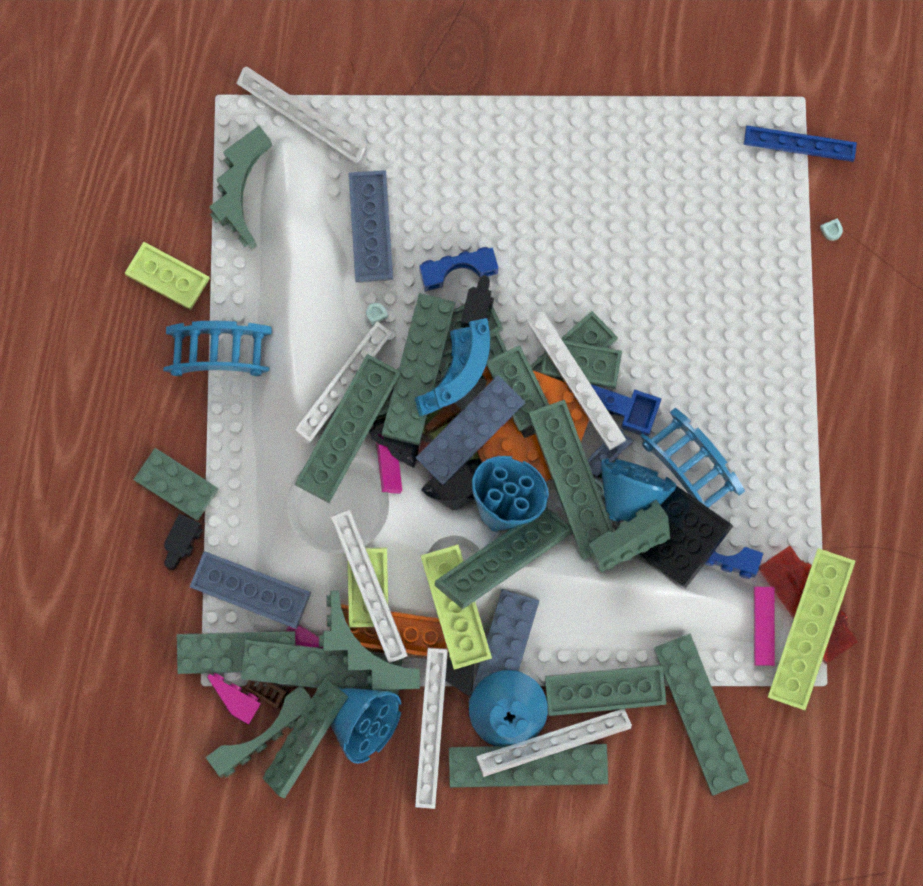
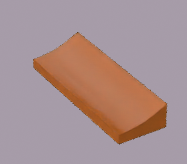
(416, 632)

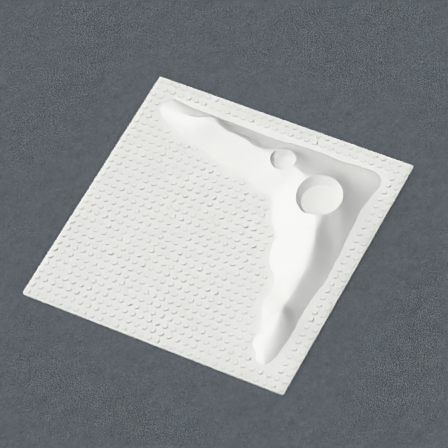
(589, 207)

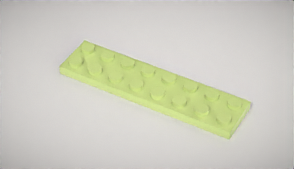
(811, 629)

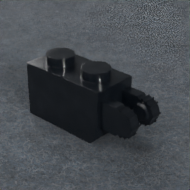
(477, 302)
(181, 540)

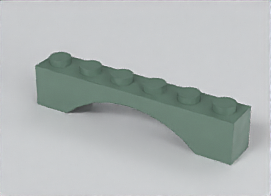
(230, 756)

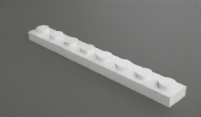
(301, 114)
(576, 381)
(338, 386)
(369, 585)
(431, 728)
(553, 742)

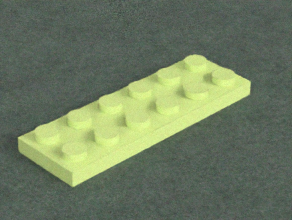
(460, 626)

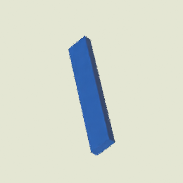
(800, 143)

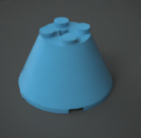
(632, 488)
(508, 492)
(504, 693)
(366, 722)

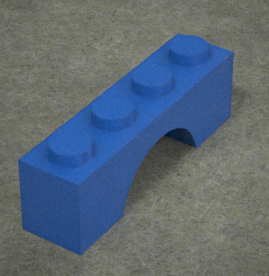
(480, 262)
(744, 562)

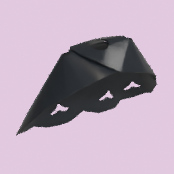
(407, 448)
(457, 490)

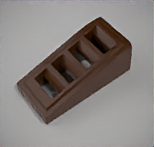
(442, 418)
(263, 696)

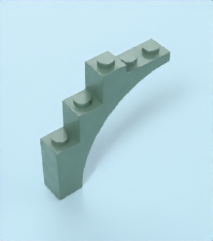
(240, 160)
(383, 674)

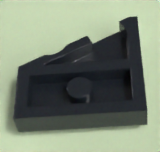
(461, 677)

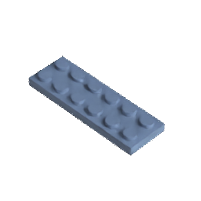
(370, 226)
(470, 430)
(250, 589)
(508, 634)

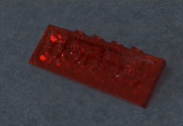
(788, 578)

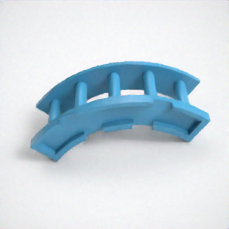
(215, 329)
(469, 360)
(706, 449)

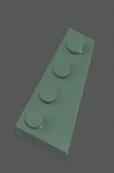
(631, 537)

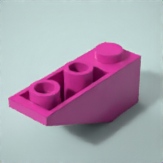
(237, 703)

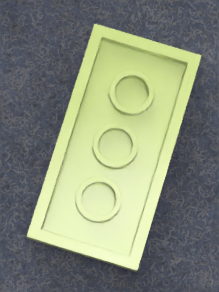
(167, 276)
(358, 611)

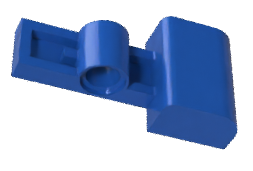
(637, 411)

